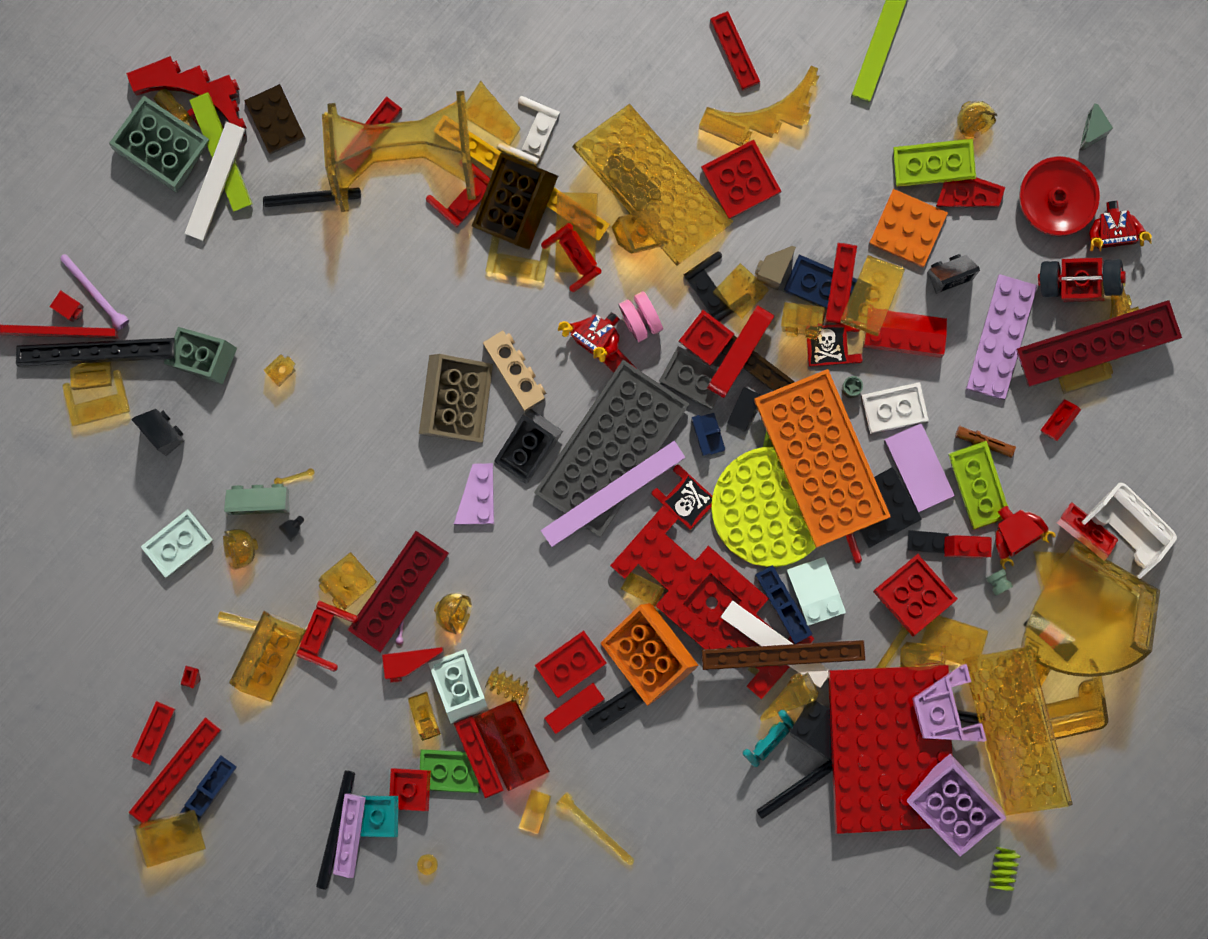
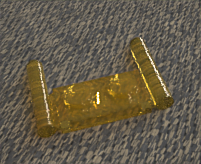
(516, 266)
(98, 408)

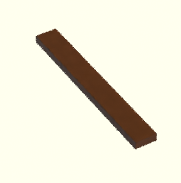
(783, 655)

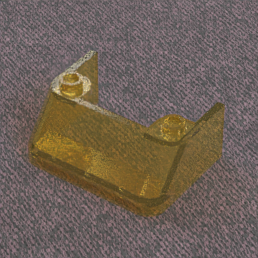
(1080, 713)

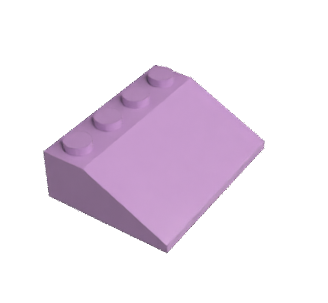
(956, 805)

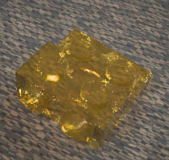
(346, 581)

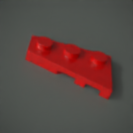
(970, 194)

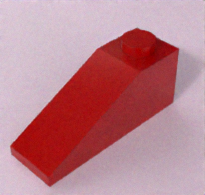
(405, 663)

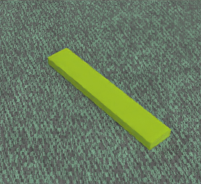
(878, 49)
(212, 129)

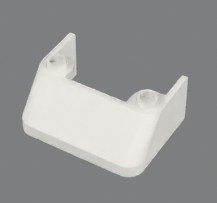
(1136, 524)

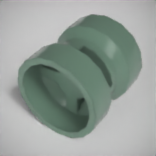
(852, 383)
(999, 582)

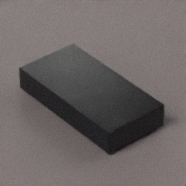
(743, 409)

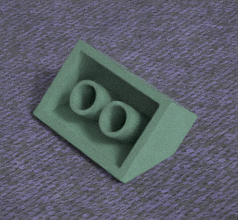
(257, 500)

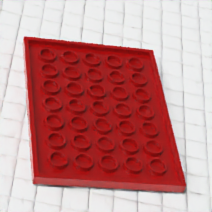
(880, 747)

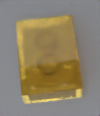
(169, 838)

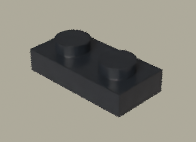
(926, 541)

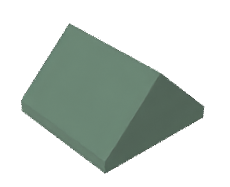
(1096, 127)

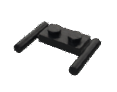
(704, 288)

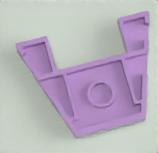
(938, 711)

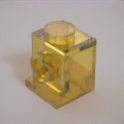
(272, 369)

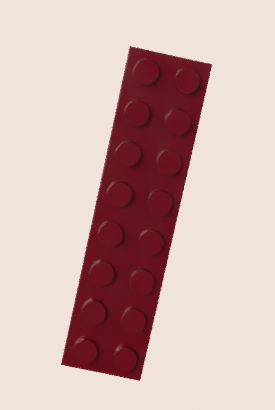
(1098, 343)

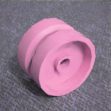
(638, 318)

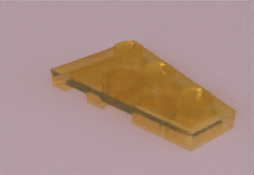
(490, 116)

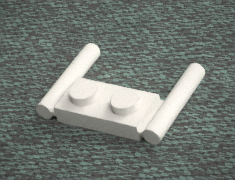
(538, 134)

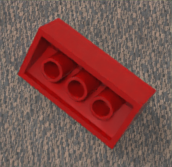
(910, 335)

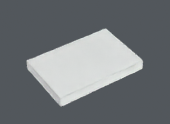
(894, 408)

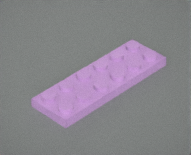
(1001, 337)

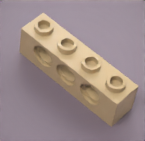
(505, 341)

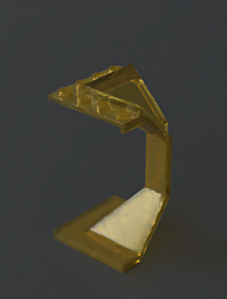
(355, 146)

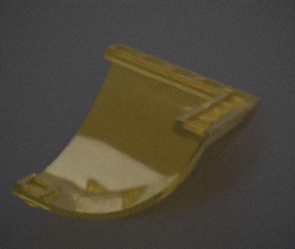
(1091, 617)

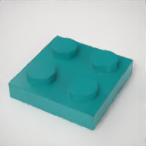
(380, 816)

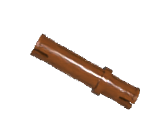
(994, 444)

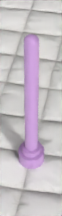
(119, 321)

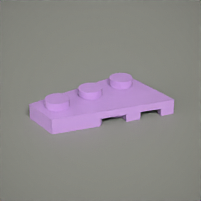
(478, 497)

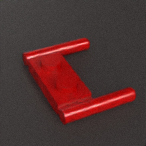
(461, 206)
(577, 253)
(317, 632)

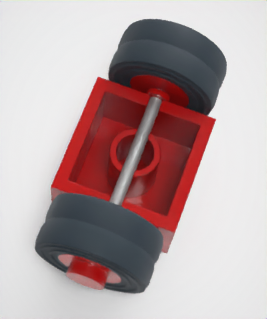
(1082, 279)

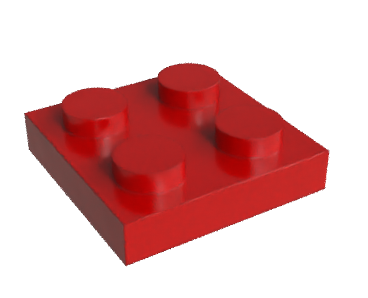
(706, 337)
(411, 788)

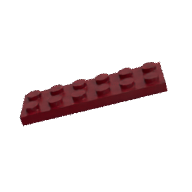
(398, 591)

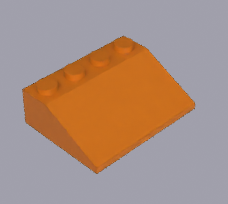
(649, 653)

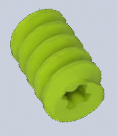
(1005, 870)

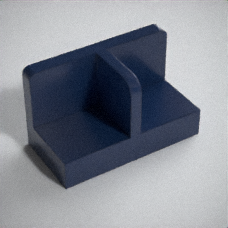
(708, 434)

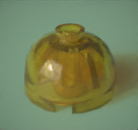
(975, 117)
(239, 547)
(452, 612)

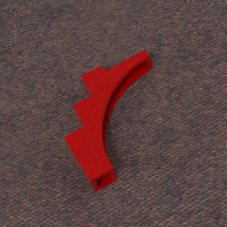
(194, 81)

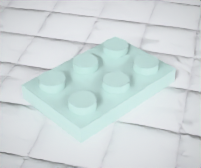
(177, 543)

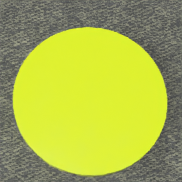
(758, 511)

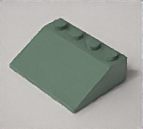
(159, 143)

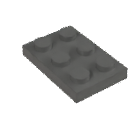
(690, 377)

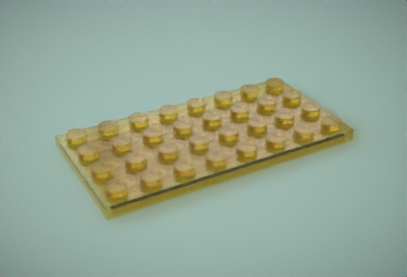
(652, 184)
(1018, 731)

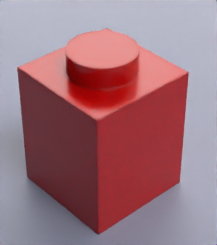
(67, 306)

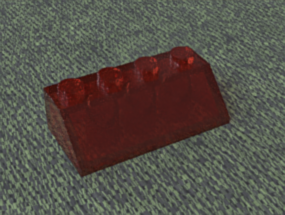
(511, 744)

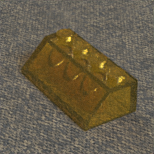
(267, 656)

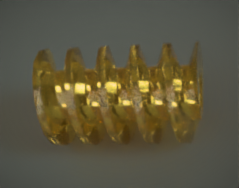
(508, 685)

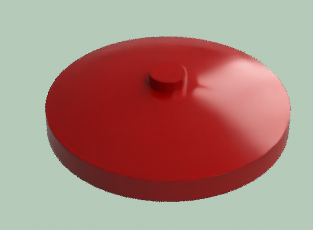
(1059, 196)

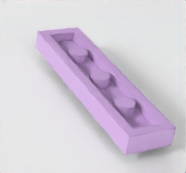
(349, 835)

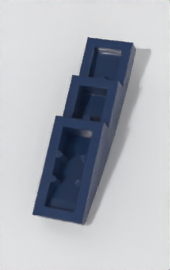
(783, 604)
(210, 787)

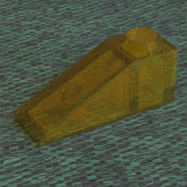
(796, 693)

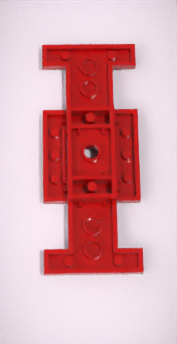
(690, 585)

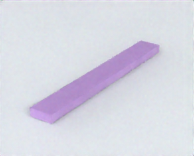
(613, 494)

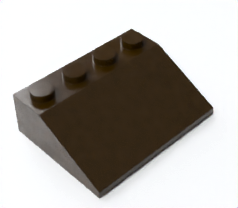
(514, 201)

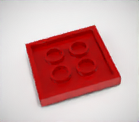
(741, 179)
(915, 595)

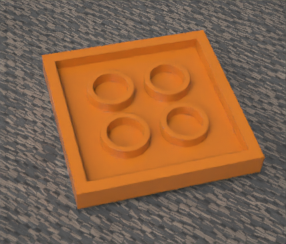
(908, 228)

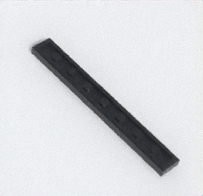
(95, 352)

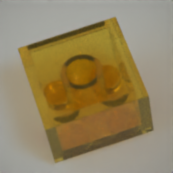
(803, 320)

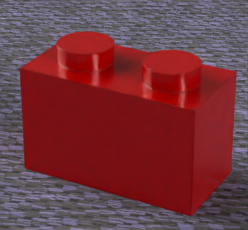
(968, 546)

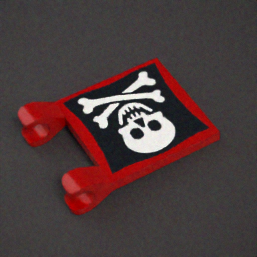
(832, 347)
(687, 500)

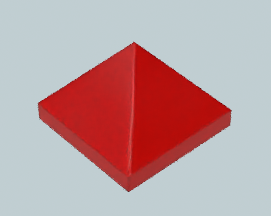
(190, 677)

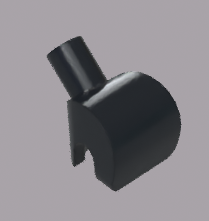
(291, 528)

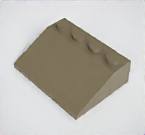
(455, 398)

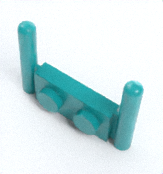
(769, 743)

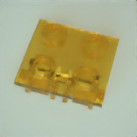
(741, 291)

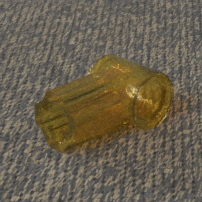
(168, 102)

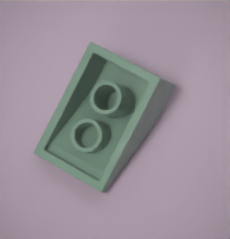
(202, 355)

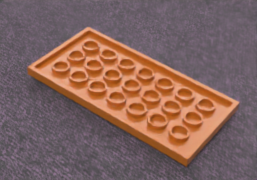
(822, 458)

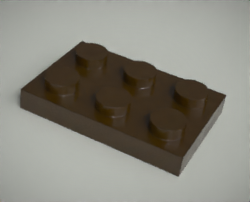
(274, 119)

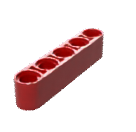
(740, 351)

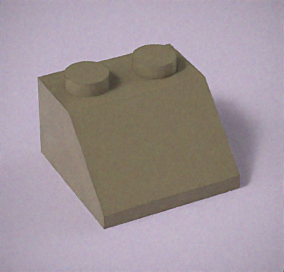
(774, 267)

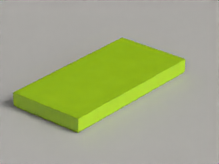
(934, 162)
(978, 484)

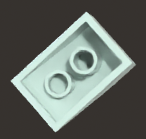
(816, 591)
(458, 686)

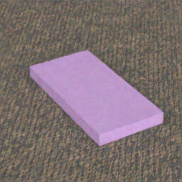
(919, 467)

